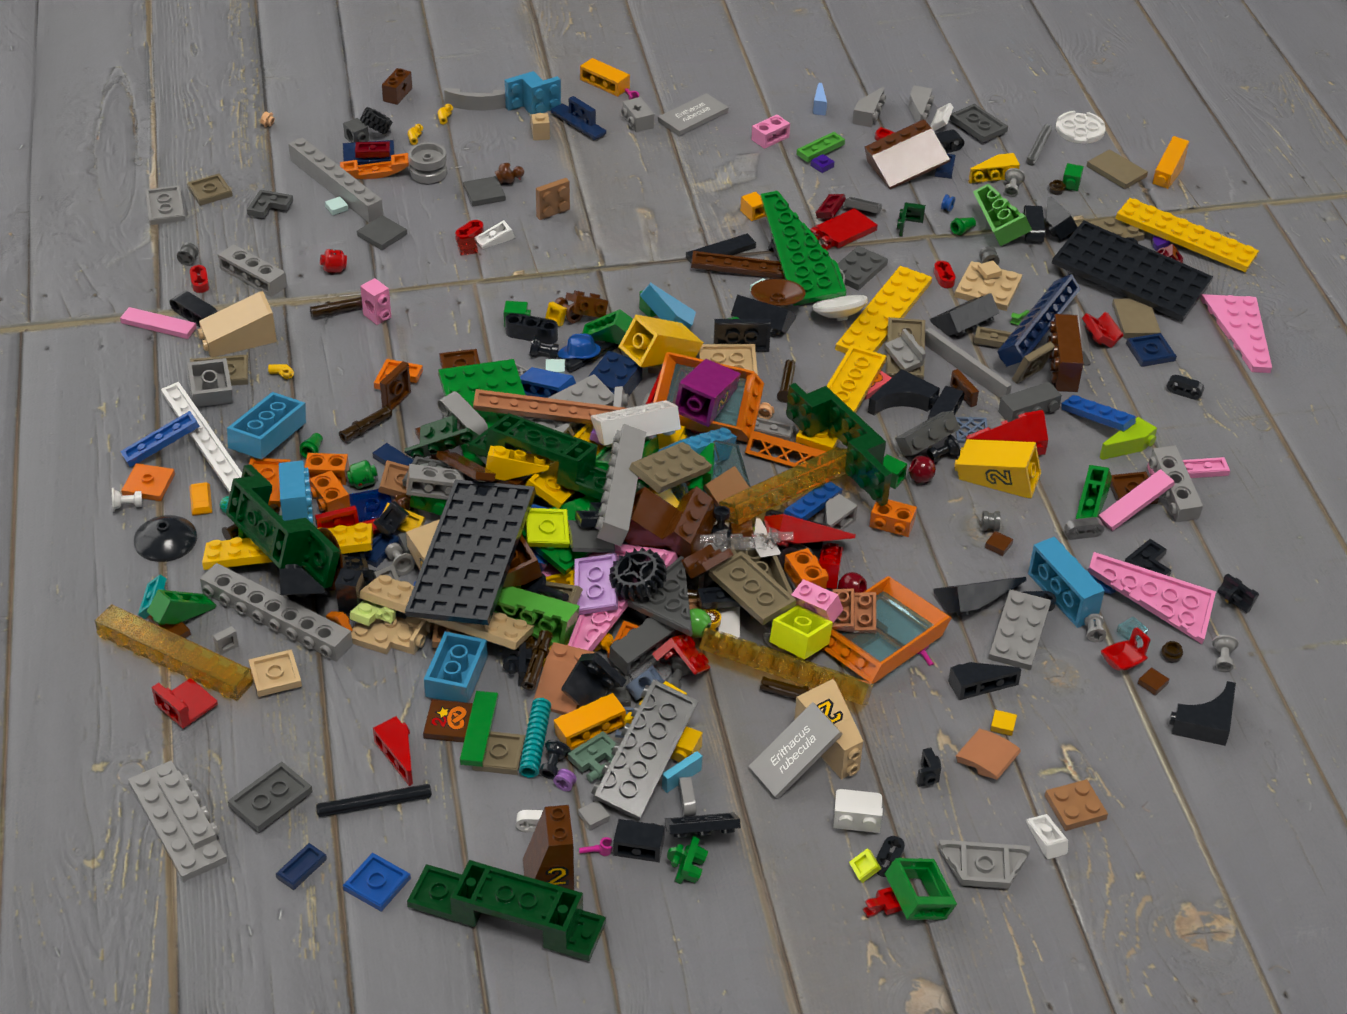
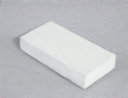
(941, 116)

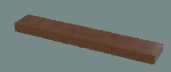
(737, 265)
(466, 466)

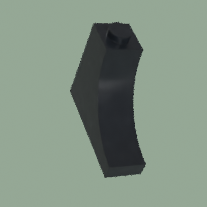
(906, 391)
(348, 589)
(1206, 721)

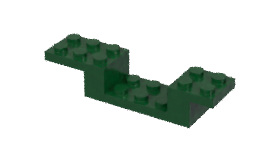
(865, 447)
(574, 455)
(282, 541)
(512, 898)

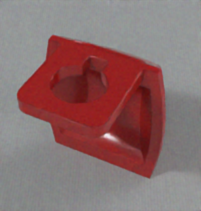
(1126, 653)

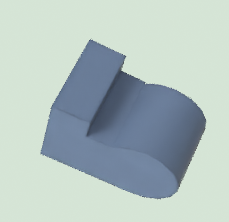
(638, 684)

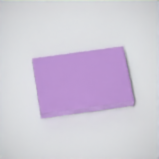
(593, 577)

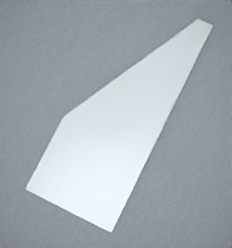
(760, 528)

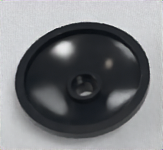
(165, 538)

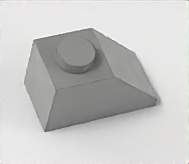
(839, 512)

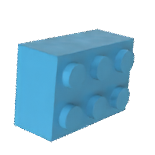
(455, 667)

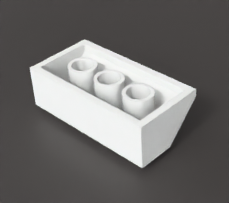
(651, 418)

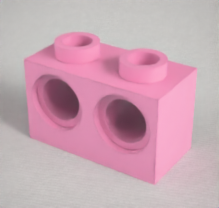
(770, 131)

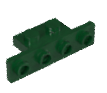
(440, 437)

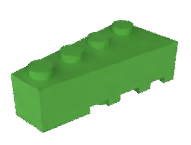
(1002, 217)
(541, 611)

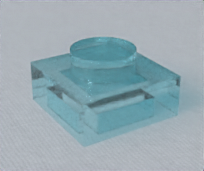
(1127, 627)

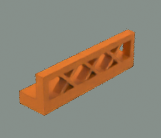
(784, 445)

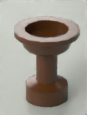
(571, 317)

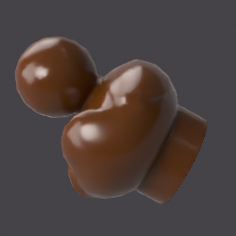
(505, 174)

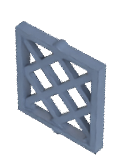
(972, 420)

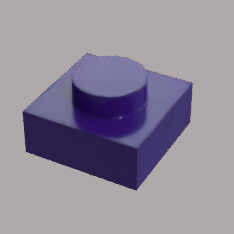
(822, 163)

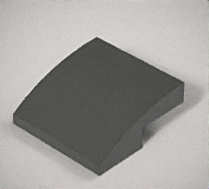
(586, 539)

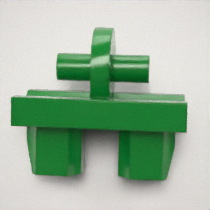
(685, 857)

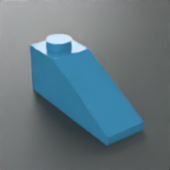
(667, 306)

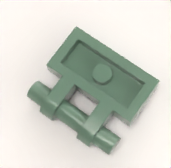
(590, 753)

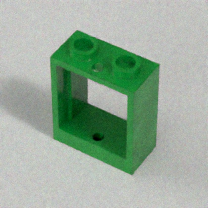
(932, 907)

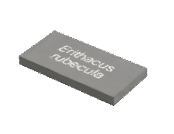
(692, 114)
(795, 750)

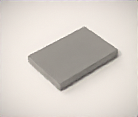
(164, 205)

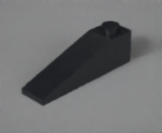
(974, 595)

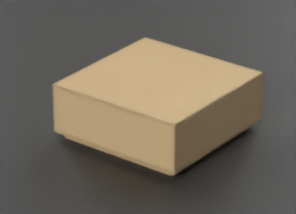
(989, 270)

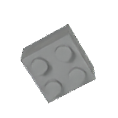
(209, 382)

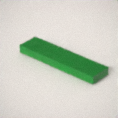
(479, 728)

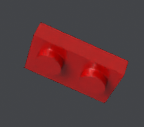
(1103, 329)

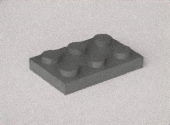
(978, 123)
(861, 267)
(270, 796)

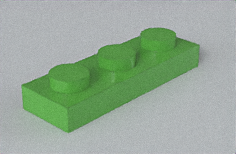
(820, 146)

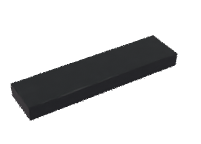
(727, 247)

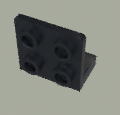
(591, 679)

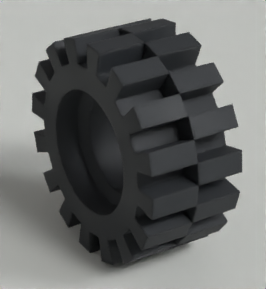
(376, 120)

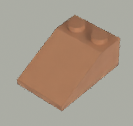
(555, 672)

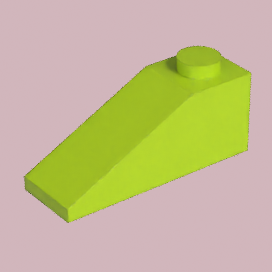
(1130, 441)

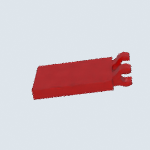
(844, 229)

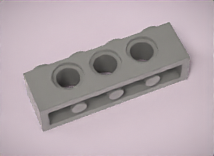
(252, 270)
(1182, 497)

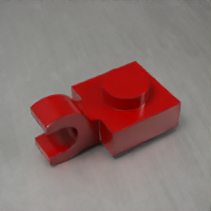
(885, 901)

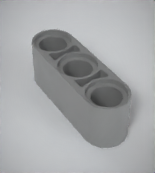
(466, 416)

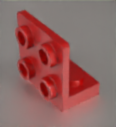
(685, 647)
(184, 702)

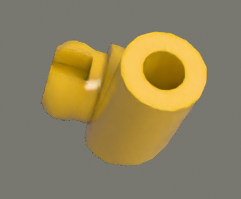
(444, 112)
(415, 132)
(281, 369)

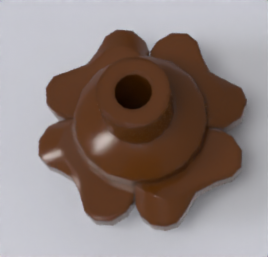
(404, 501)

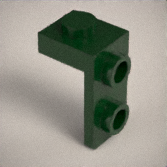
(911, 212)

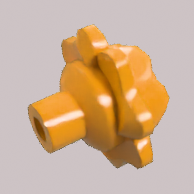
(605, 643)

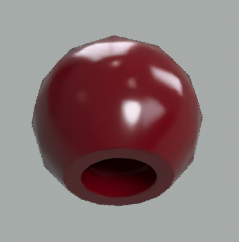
(922, 469)
(853, 581)

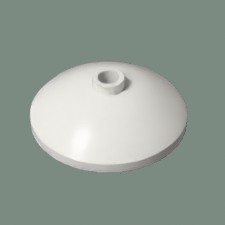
(841, 306)

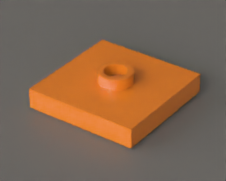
(150, 480)

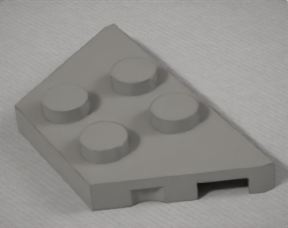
(984, 863)

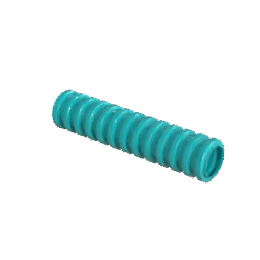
(535, 737)

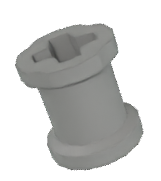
(1092, 628)

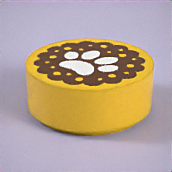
(715, 618)

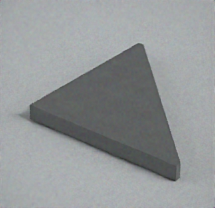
(671, 602)

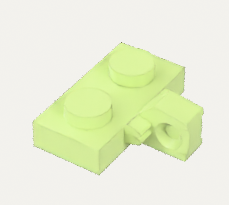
(368, 612)

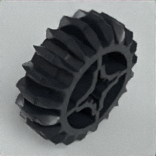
(651, 574)

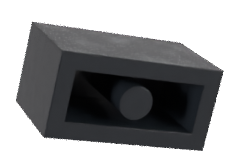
(638, 840)

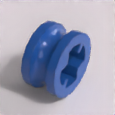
(948, 203)

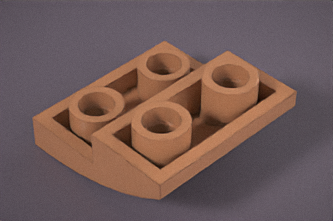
(858, 612)
(988, 753)

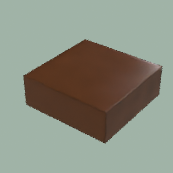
(999, 543)
(1153, 681)

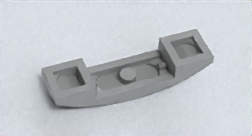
(475, 101)

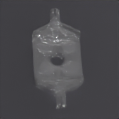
(738, 542)

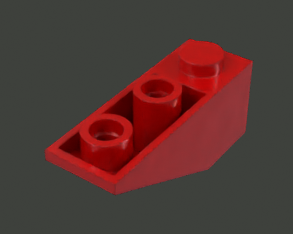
(831, 561)

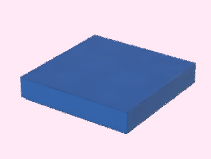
(376, 882)

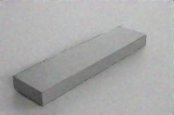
(1075, 310)

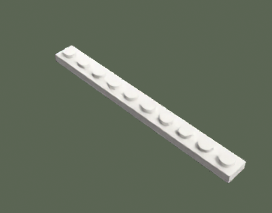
(203, 435)

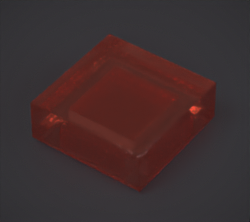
(467, 246)

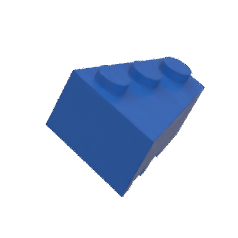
(544, 382)

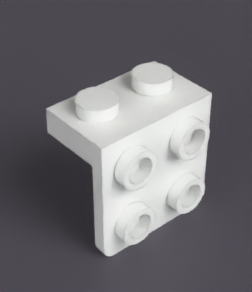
(858, 810)

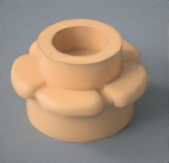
(267, 119)
(765, 414)

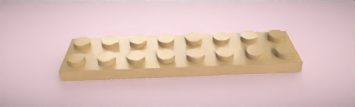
(501, 630)

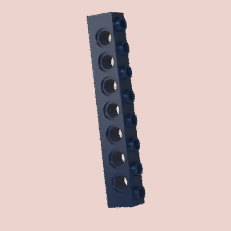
(1038, 320)

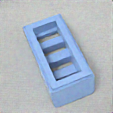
(820, 101)

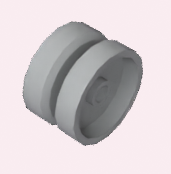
(427, 162)

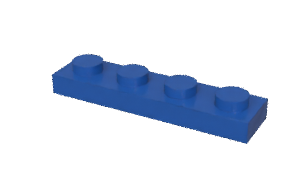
(1098, 413)
(160, 438)
(813, 501)

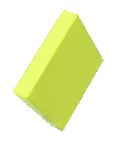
(547, 528)

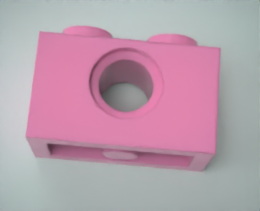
(375, 301)
(818, 600)

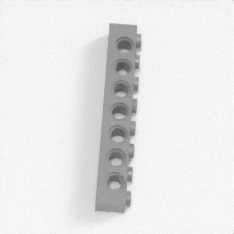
(438, 482)
(276, 612)

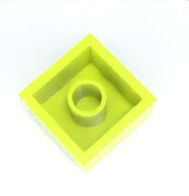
(801, 632)

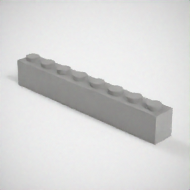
(335, 179)
(620, 485)

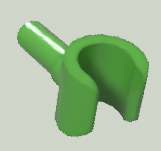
(1017, 318)

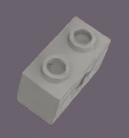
(638, 114)

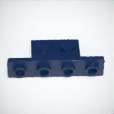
(580, 116)

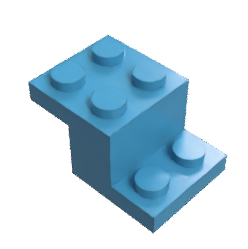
(532, 93)

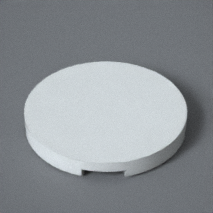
(1080, 127)

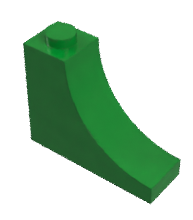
(609, 327)

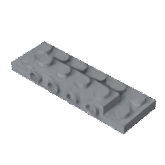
(179, 820)

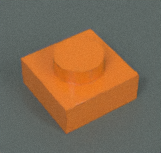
(339, 618)

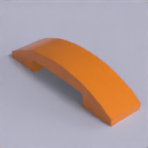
(376, 170)

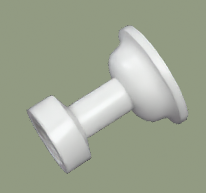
(117, 499)

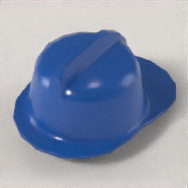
(579, 346)

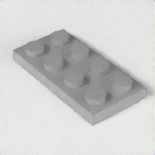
(1020, 629)

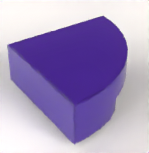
(1159, 242)

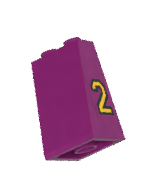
(706, 391)

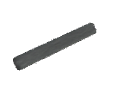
(1039, 144)

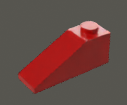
(394, 743)

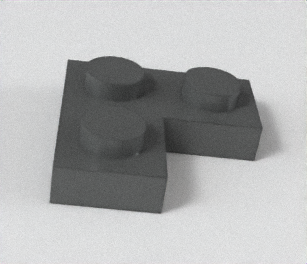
(267, 199)

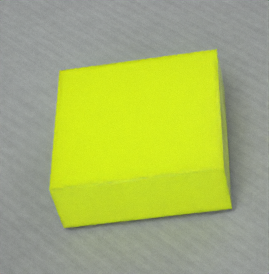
(865, 865)

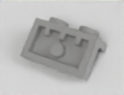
(906, 351)

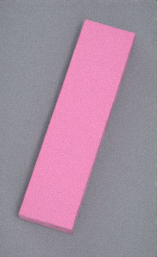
(158, 323)
(1204, 467)
(1136, 500)

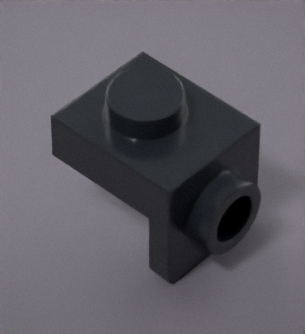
(391, 519)
(930, 769)

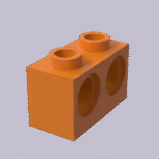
(323, 462)
(329, 492)
(893, 517)
(805, 566)

